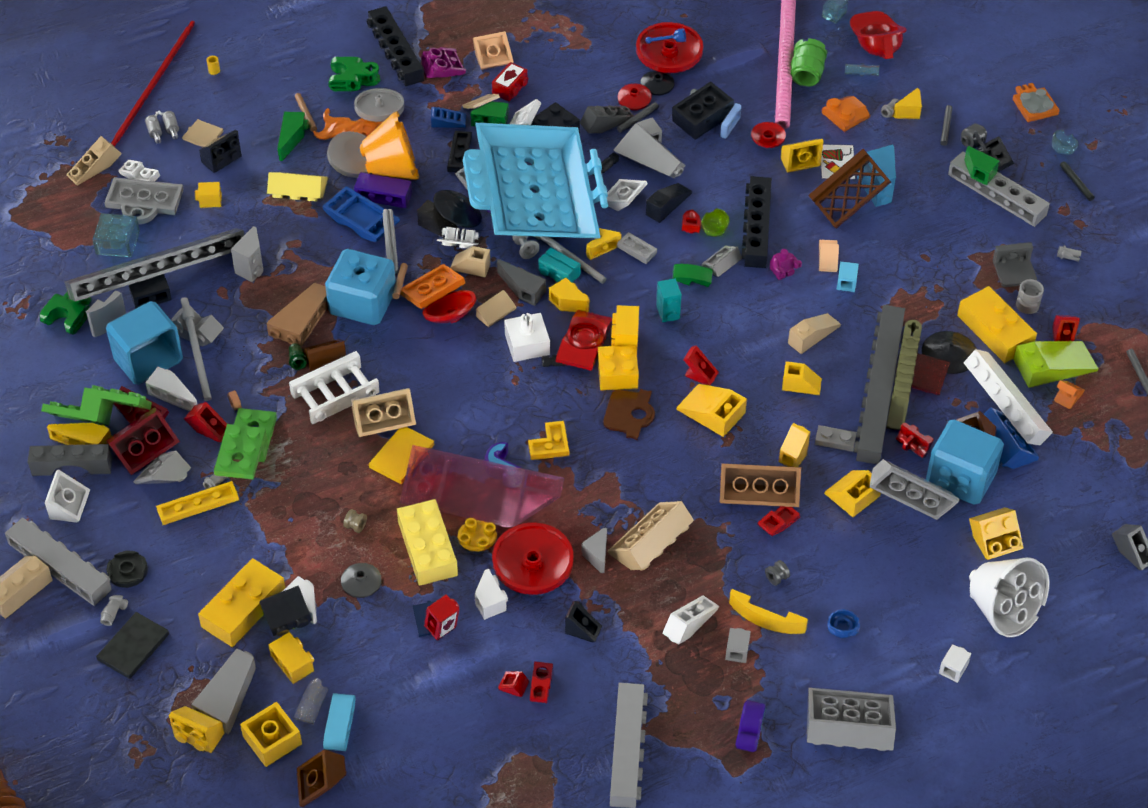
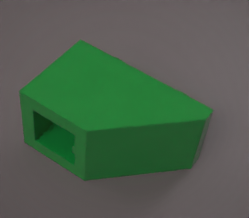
(490, 113)
(980, 165)

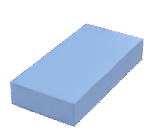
(730, 121)

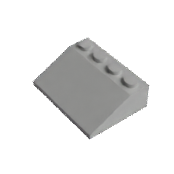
(851, 719)

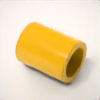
(213, 65)

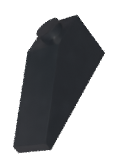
(665, 201)

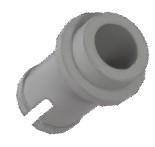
(888, 110)
(1068, 253)
(213, 481)

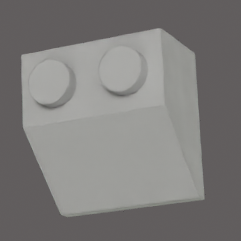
(247, 256)

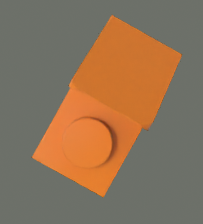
(1068, 394)

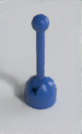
(679, 36)

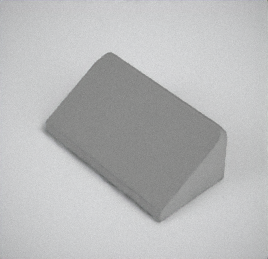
(723, 260)

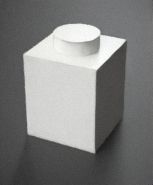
(955, 663)

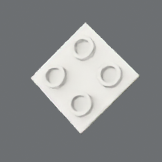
(450, 239)

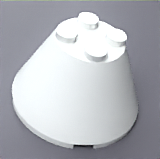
(1010, 593)

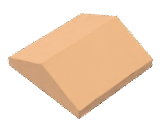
(492, 50)

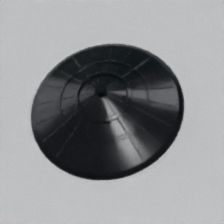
(457, 208)
(949, 347)

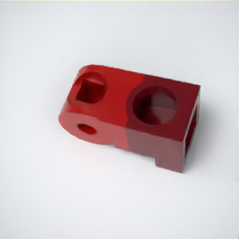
(541, 682)

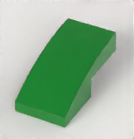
(692, 273)

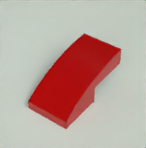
(779, 520)

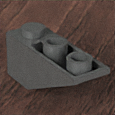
(603, 118)
(523, 283)

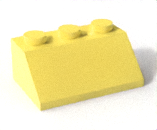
(296, 185)

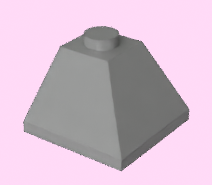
(164, 469)

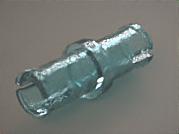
(862, 69)

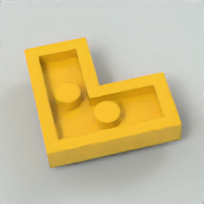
(553, 446)

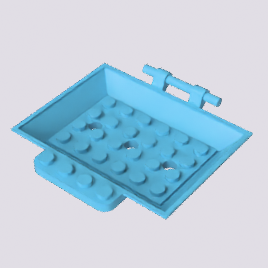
(502, 180)

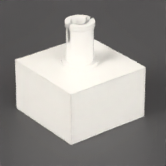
(527, 337)

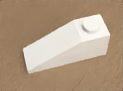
(168, 387)
(689, 619)

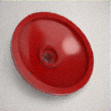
(450, 307)

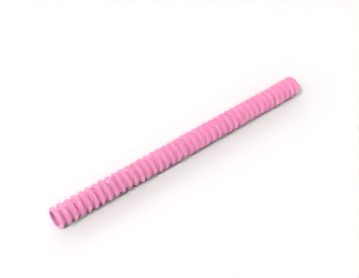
(785, 56)

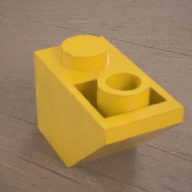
(568, 297)
(800, 379)
(795, 446)

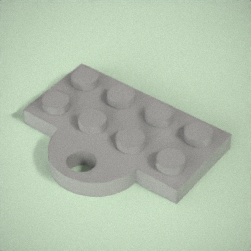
(143, 198)

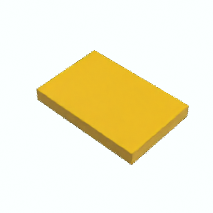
(395, 454)

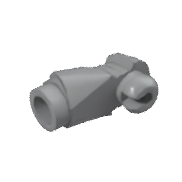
(110, 611)

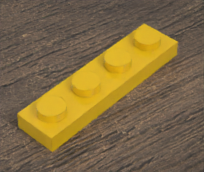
(197, 503)

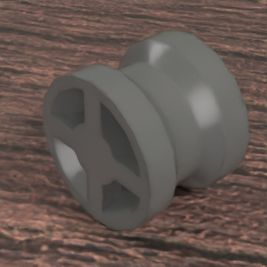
(777, 572)

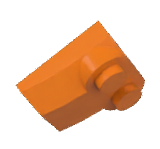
(845, 112)

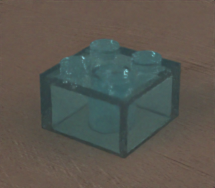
(116, 235)

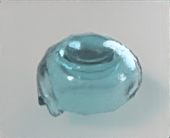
(1064, 144)

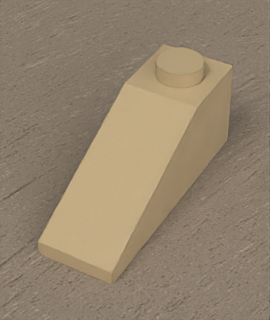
(811, 331)

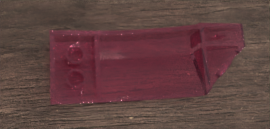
(477, 487)

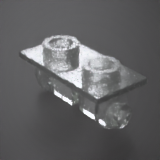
(311, 702)

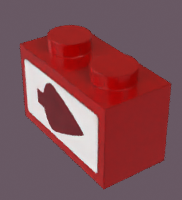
(510, 81)
(442, 616)

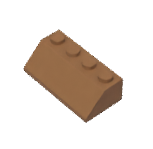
(760, 485)

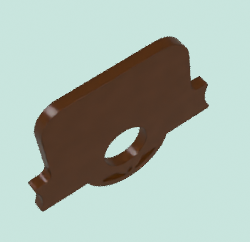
(620, 409)

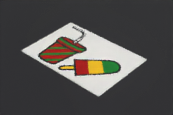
(834, 158)

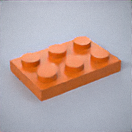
(432, 286)

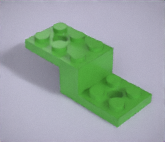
(97, 405)
(245, 443)

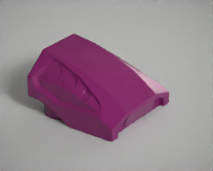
(441, 63)

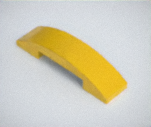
(790, 624)

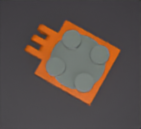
(1034, 102)

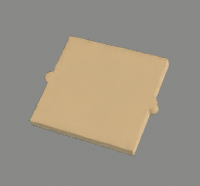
(481, 101)
(202, 133)

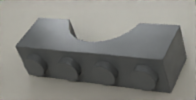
(93, 458)

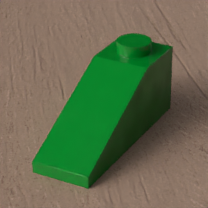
(291, 132)

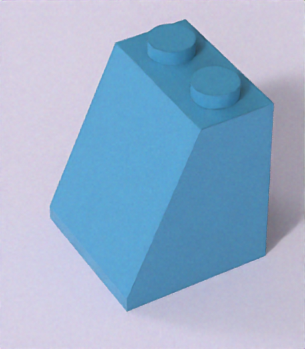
(885, 159)

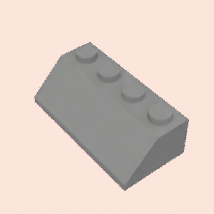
(911, 490)

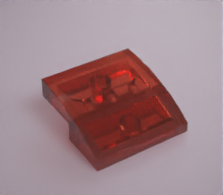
(929, 374)

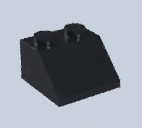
(286, 611)

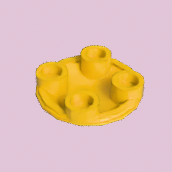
(477, 535)

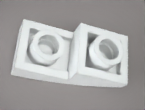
(136, 170)

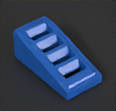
(441, 118)

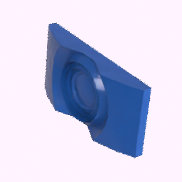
(357, 213)

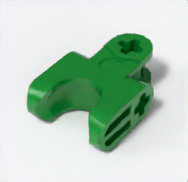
(352, 74)
(62, 306)

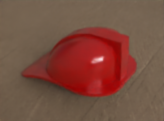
(877, 33)

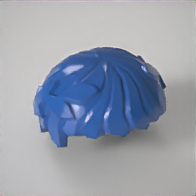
(843, 623)

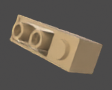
(95, 160)

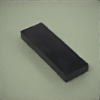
(460, 144)

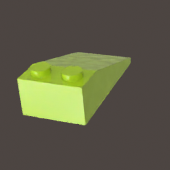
(1052, 361)

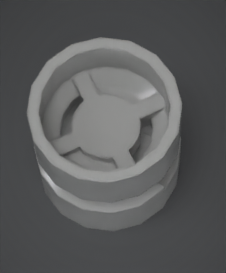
(1029, 296)

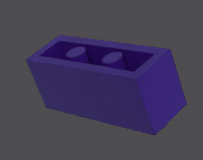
(384, 189)

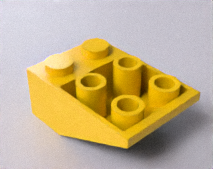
(714, 407)

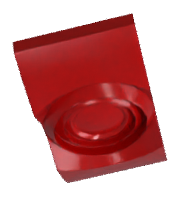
(583, 338)

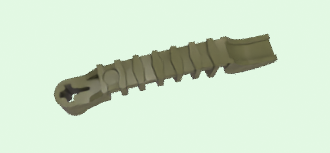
(904, 375)

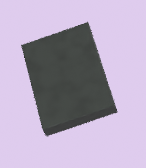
(132, 645)

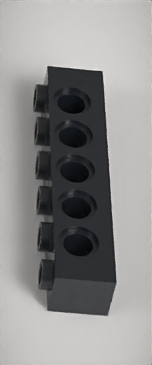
(395, 46)
(757, 222)

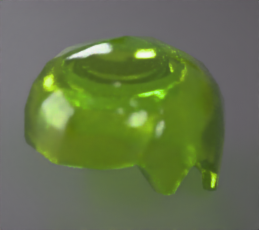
(715, 222)

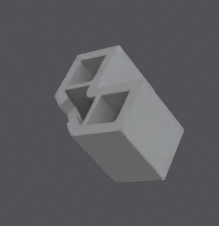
(206, 328)

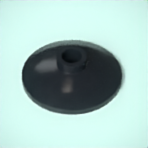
(658, 82)

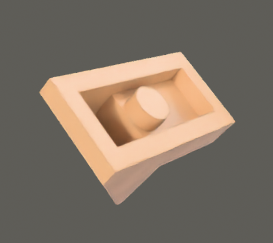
(828, 255)

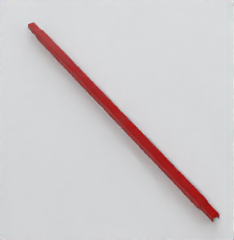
(153, 82)

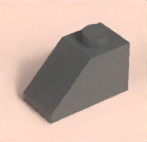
(1132, 544)

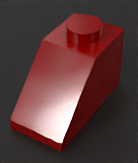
(1065, 327)
(206, 421)

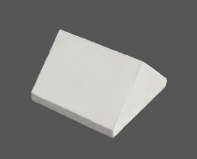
(66, 498)

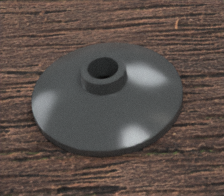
(363, 586)

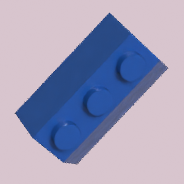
(1015, 450)

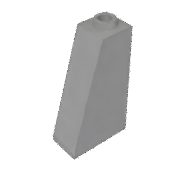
(647, 150)
(227, 689)

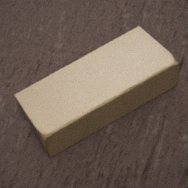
(495, 308)

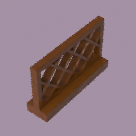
(838, 179)

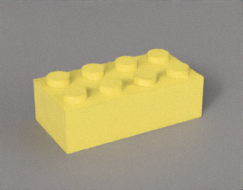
(427, 542)

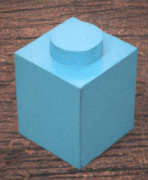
(847, 276)

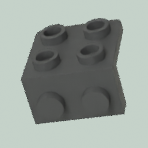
(1014, 264)

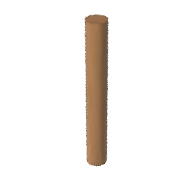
(303, 107)
(399, 282)

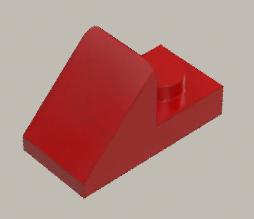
(700, 367)

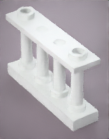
(327, 374)

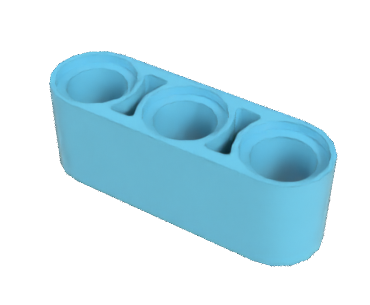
(339, 722)

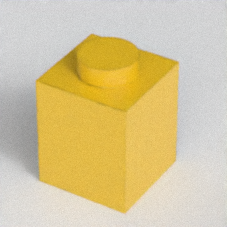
(209, 194)

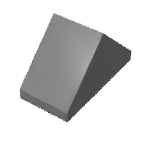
(595, 549)

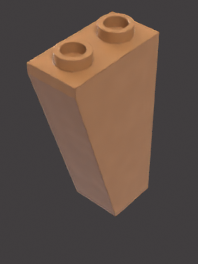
(300, 316)

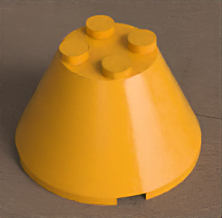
(389, 150)

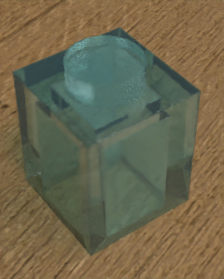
(834, 10)

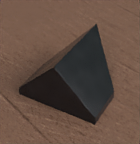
(581, 624)

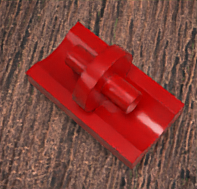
(914, 440)

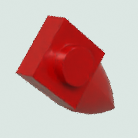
(691, 222)

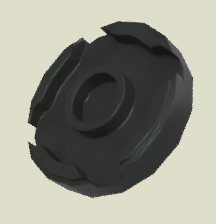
(127, 569)

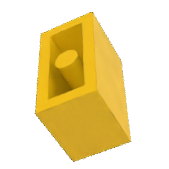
(291, 657)

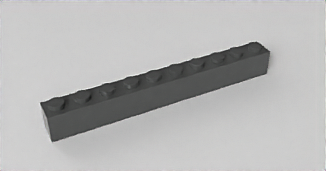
(152, 265)
(880, 384)

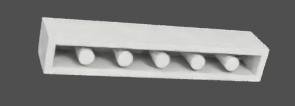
(1008, 397)

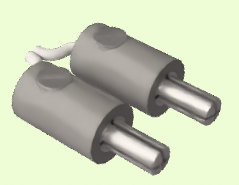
(154, 127)

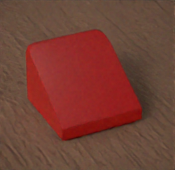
(514, 683)

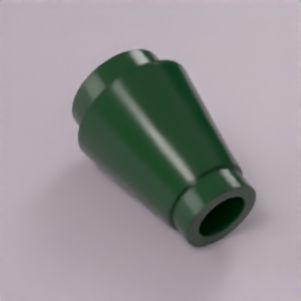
(297, 358)

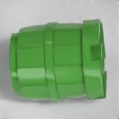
(808, 62)

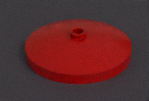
(667, 54)
(532, 558)

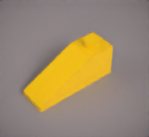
(79, 433)

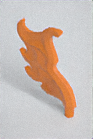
(337, 125)

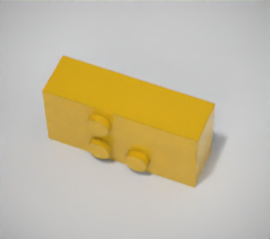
(995, 323)
(238, 604)

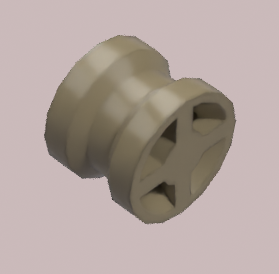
(355, 521)

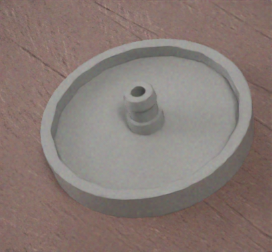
(378, 104)
(345, 154)

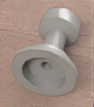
(528, 248)

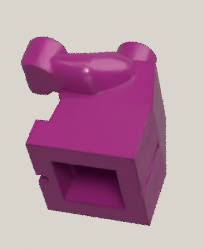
(783, 264)

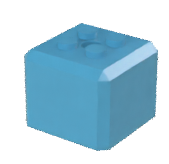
(360, 286)
(144, 342)
(964, 461)

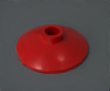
(634, 96)
(768, 134)

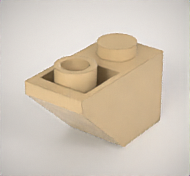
(472, 261)

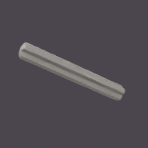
(390, 241)

